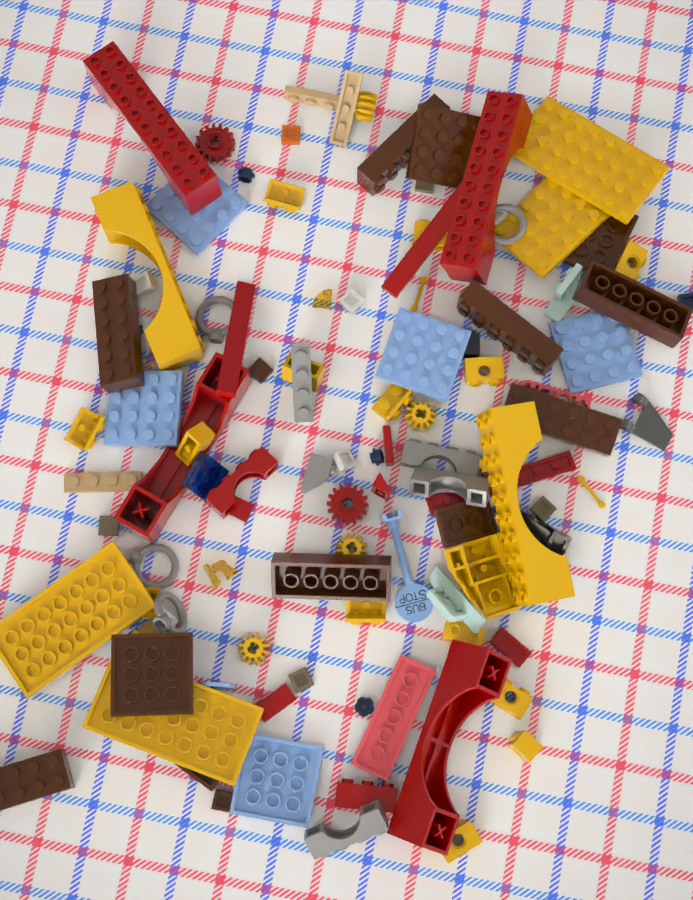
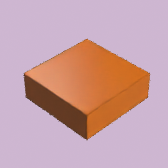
(290, 134)

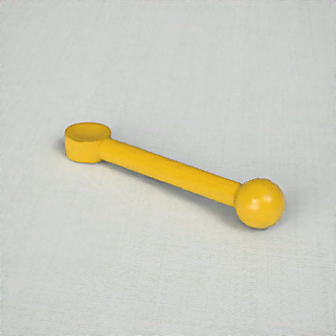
(423, 280)
(581, 479)

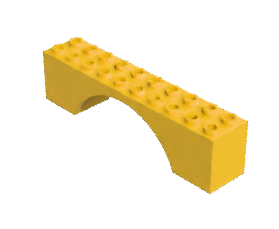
(130, 224)
(533, 569)

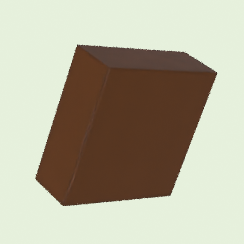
(260, 370)
(222, 800)

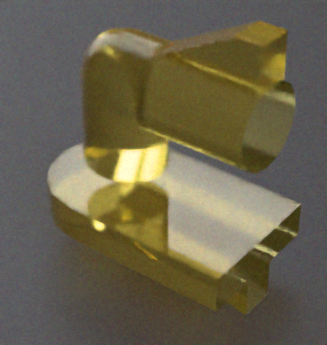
(227, 570)

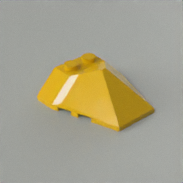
(483, 575)

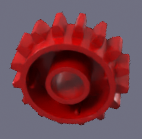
(212, 135)
(350, 494)

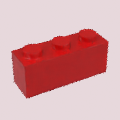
(357, 795)

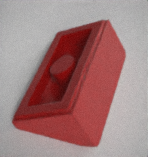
(381, 488)

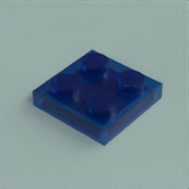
(204, 475)

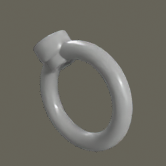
(522, 227)
(215, 335)
(137, 556)
(158, 625)

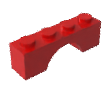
(258, 465)

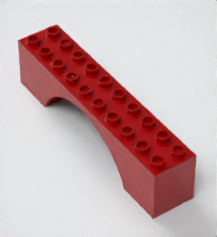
(172, 150)
(470, 237)
(160, 491)
(424, 807)

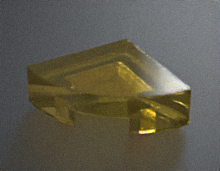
(323, 299)

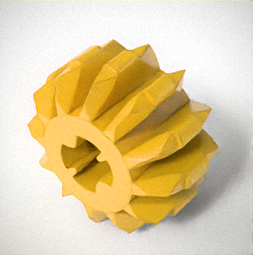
(365, 106)
(421, 409)
(351, 541)
(259, 652)

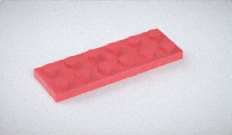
(393, 717)

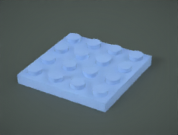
(204, 226)
(595, 352)
(423, 354)
(147, 413)
(278, 781)

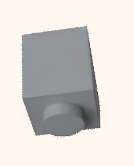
(317, 472)

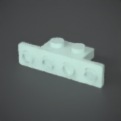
(563, 294)
(452, 601)

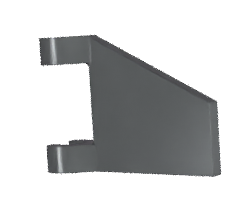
(648, 425)

